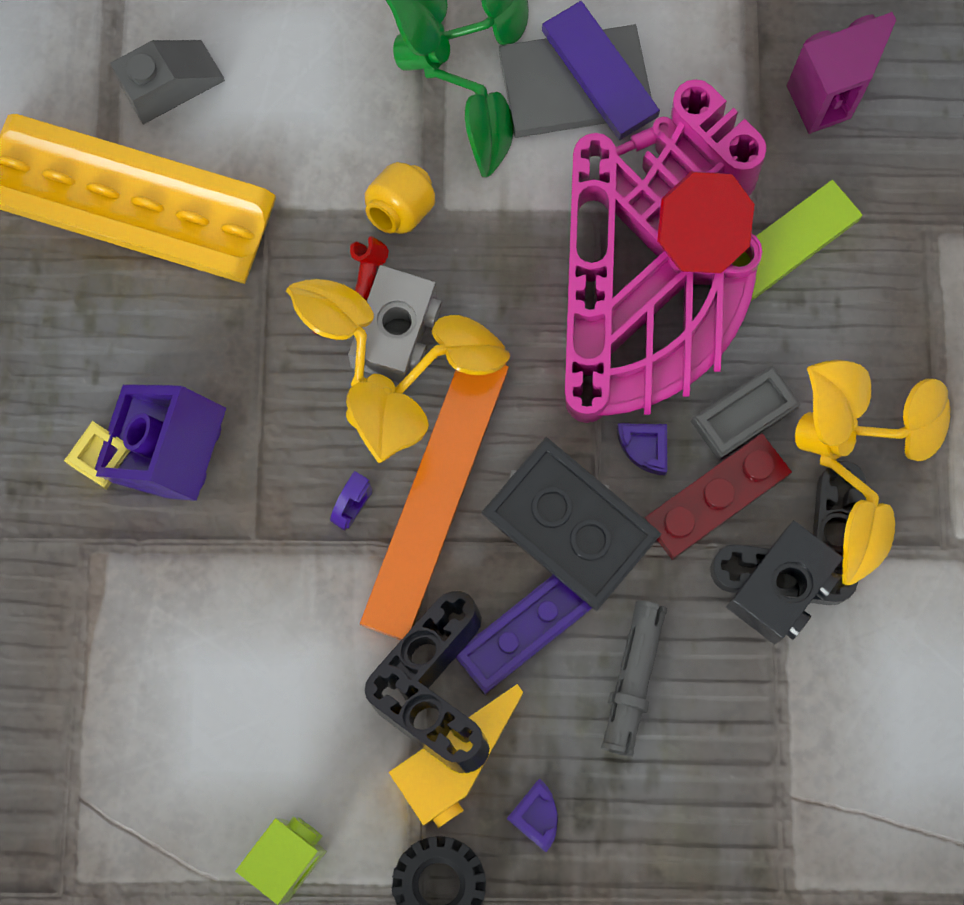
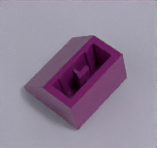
(837, 70)

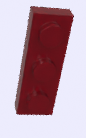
(718, 496)

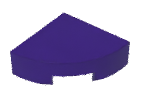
(645, 445)
(351, 500)
(537, 816)

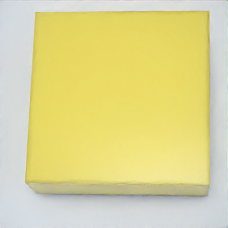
(87, 450)

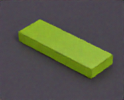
(801, 234)

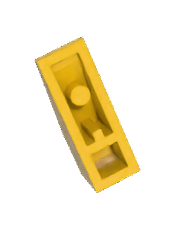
(436, 789)

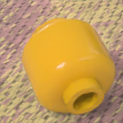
(399, 198)

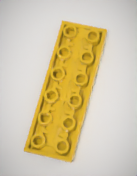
(131, 198)

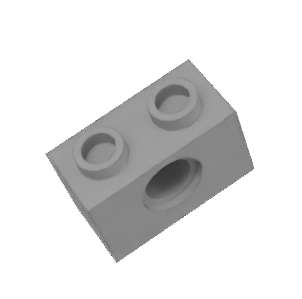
(397, 297)

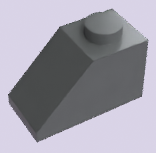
(165, 75)

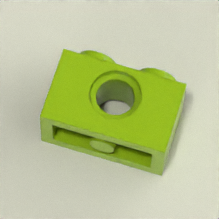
(282, 859)

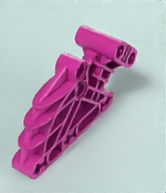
(691, 140)

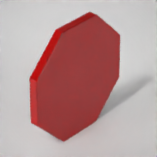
(705, 222)

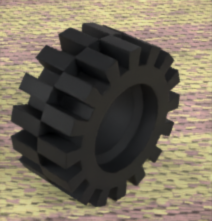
(439, 850)

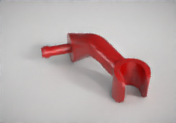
(370, 260)

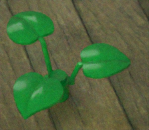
(427, 46)

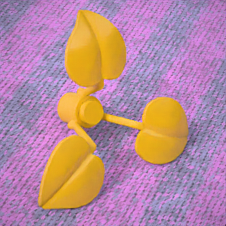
(841, 397)
(375, 407)

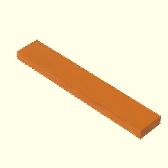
(432, 503)

